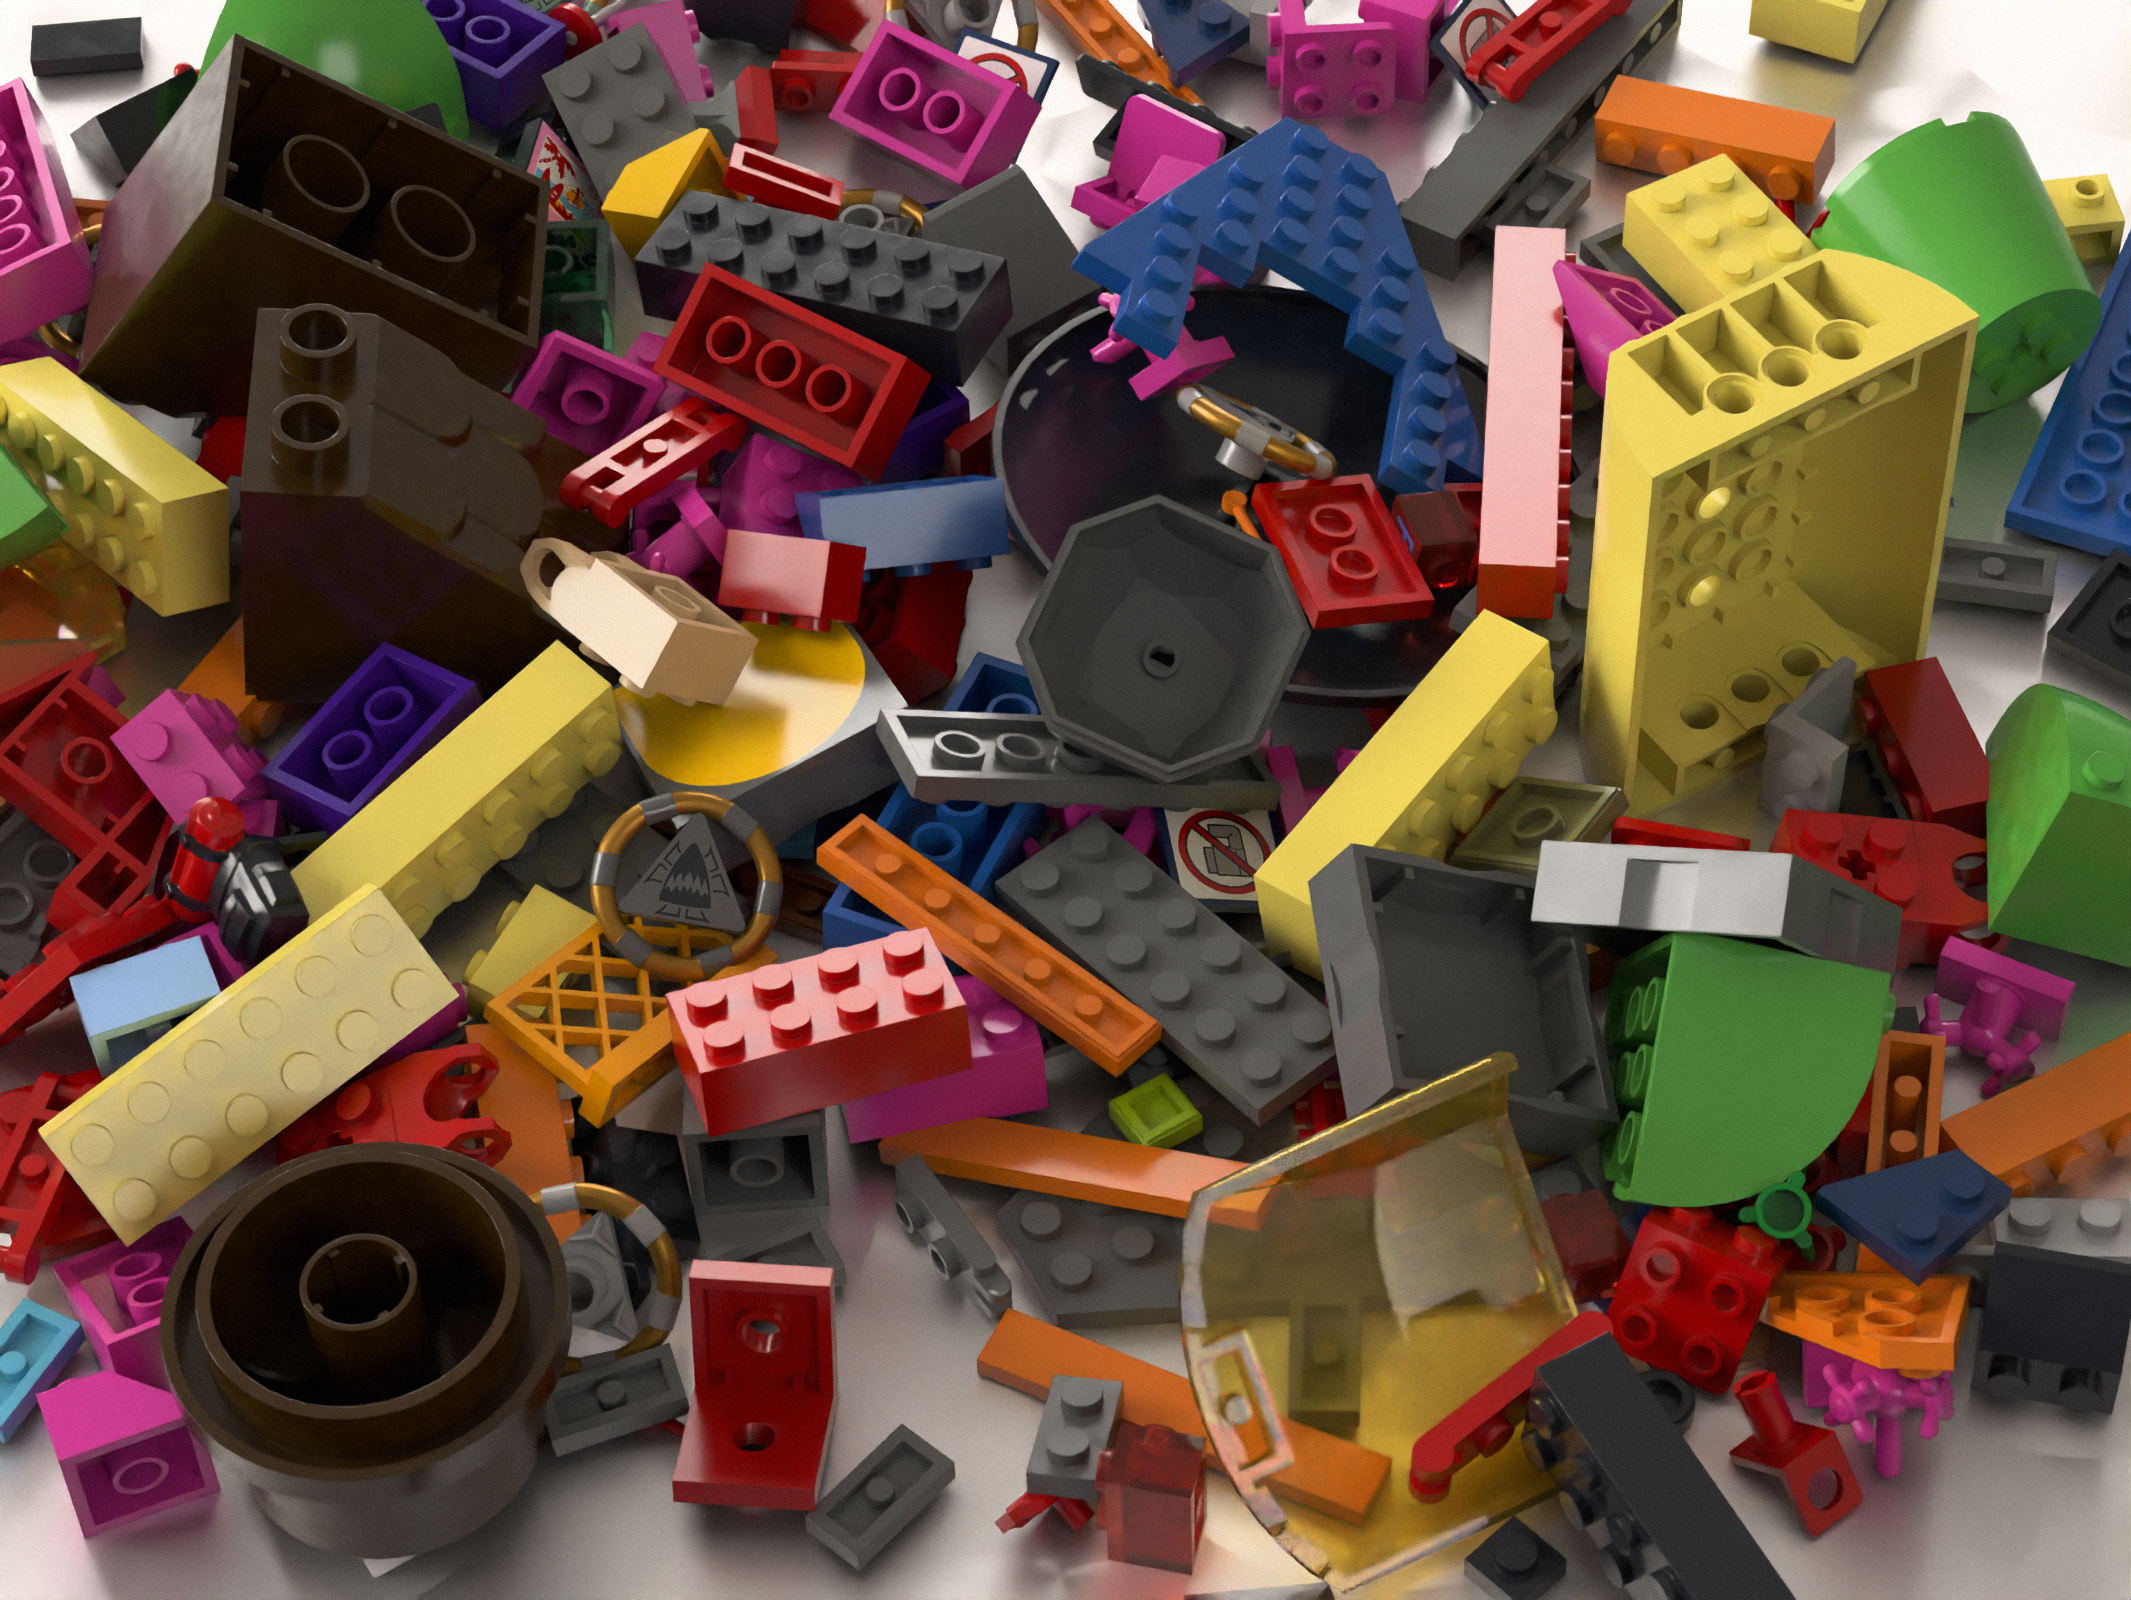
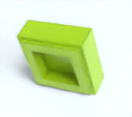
(1156, 1114)

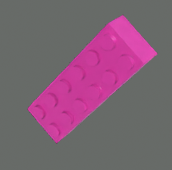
(42, 242)

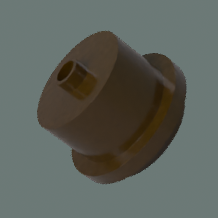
(371, 1343)

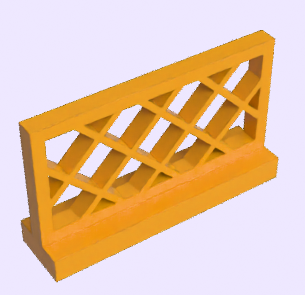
(638, 1056)

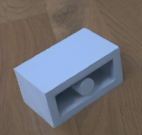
(142, 999)

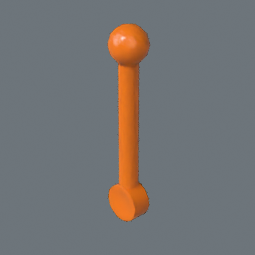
(1234, 504)

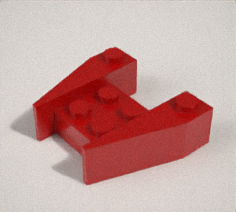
(80, 791)

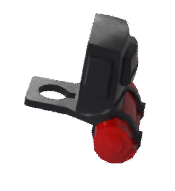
(238, 881)

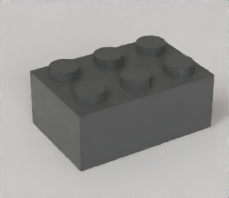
(619, 103)

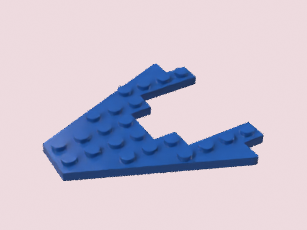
(1330, 230)

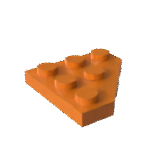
(1876, 1317)

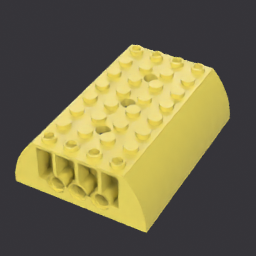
(1765, 512)

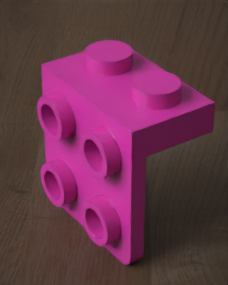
(1330, 66)
(1144, 135)
(191, 751)

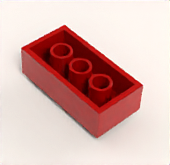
(792, 372)
(819, 1031)

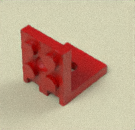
(759, 1385)

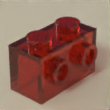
(1153, 1497)

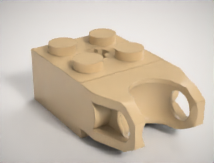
(642, 623)

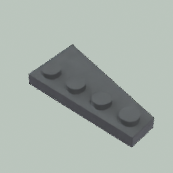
(29, 874)

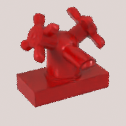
(782, 183)

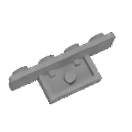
(2059, 1224)

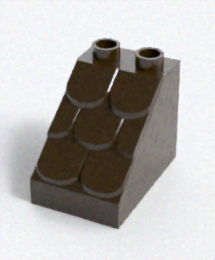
(297, 197)
(393, 511)

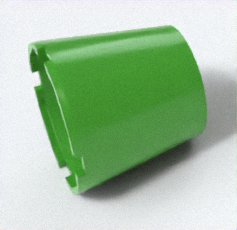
(1980, 224)

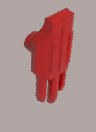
(1026, 1507)

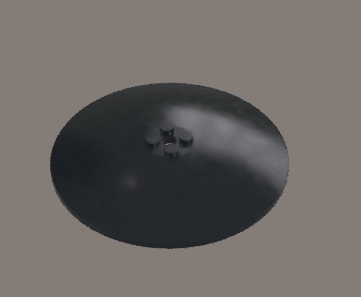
(1084, 444)

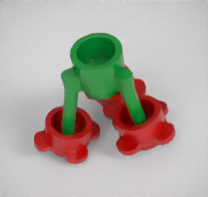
(1786, 1213)

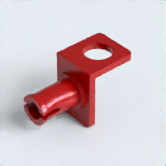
(1792, 1451)

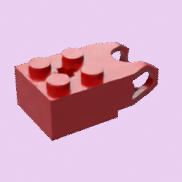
(1903, 864)
(405, 1104)

